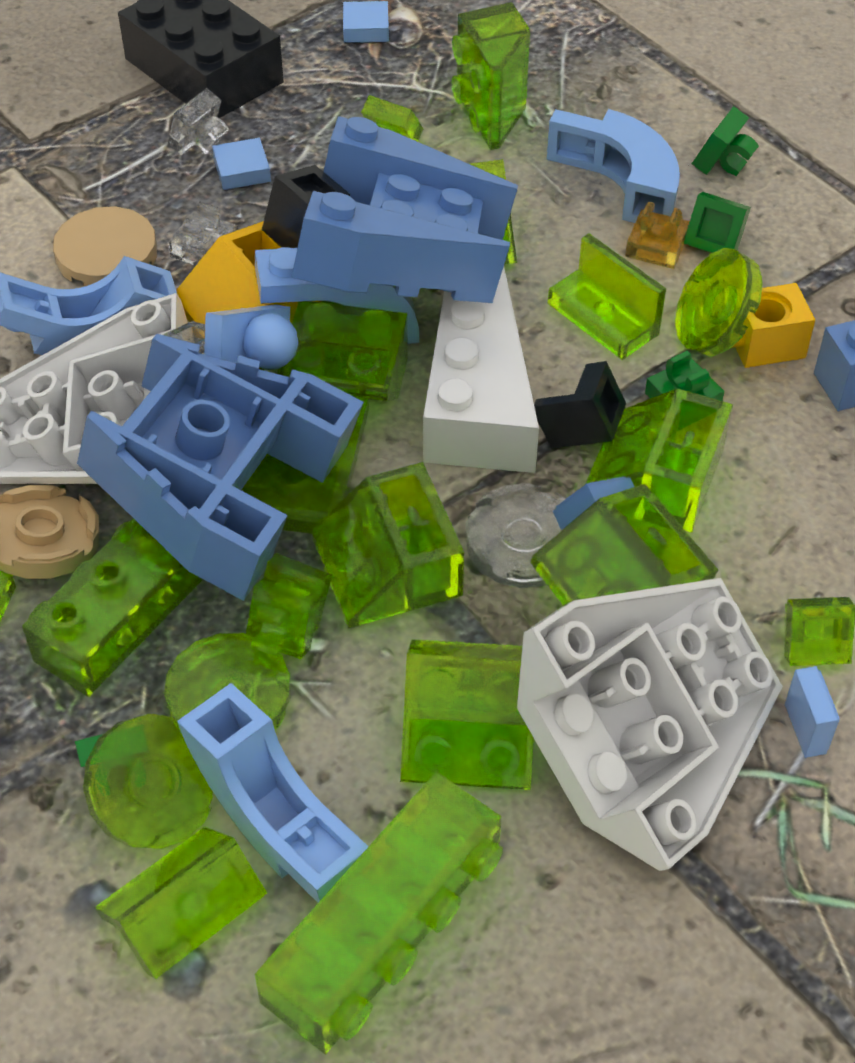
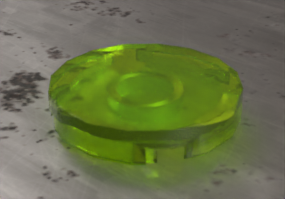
(718, 302)
(223, 660)
(146, 784)

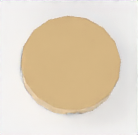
(98, 239)
(45, 532)

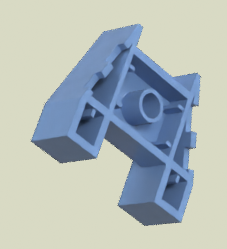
(408, 218)
(200, 441)

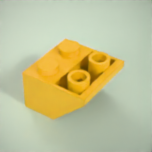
(227, 276)

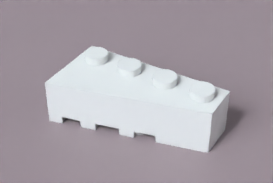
(479, 389)

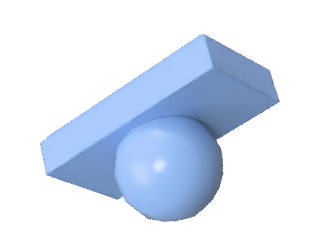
(252, 332)

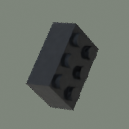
(202, 47)

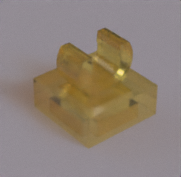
(657, 237)

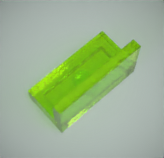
(610, 299)
(183, 899)

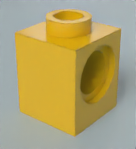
(778, 328)

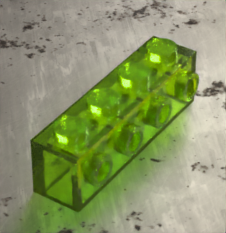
(107, 608)
(380, 913)

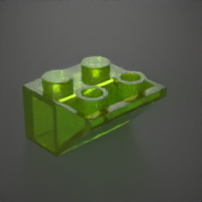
(492, 69)
(351, 348)
(671, 448)
(390, 547)
(621, 547)
(465, 716)

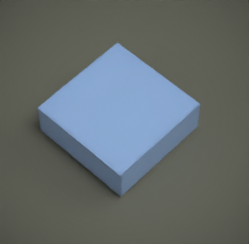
(365, 22)
(241, 163)
(811, 711)

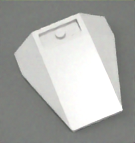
(51, 396)
(647, 710)

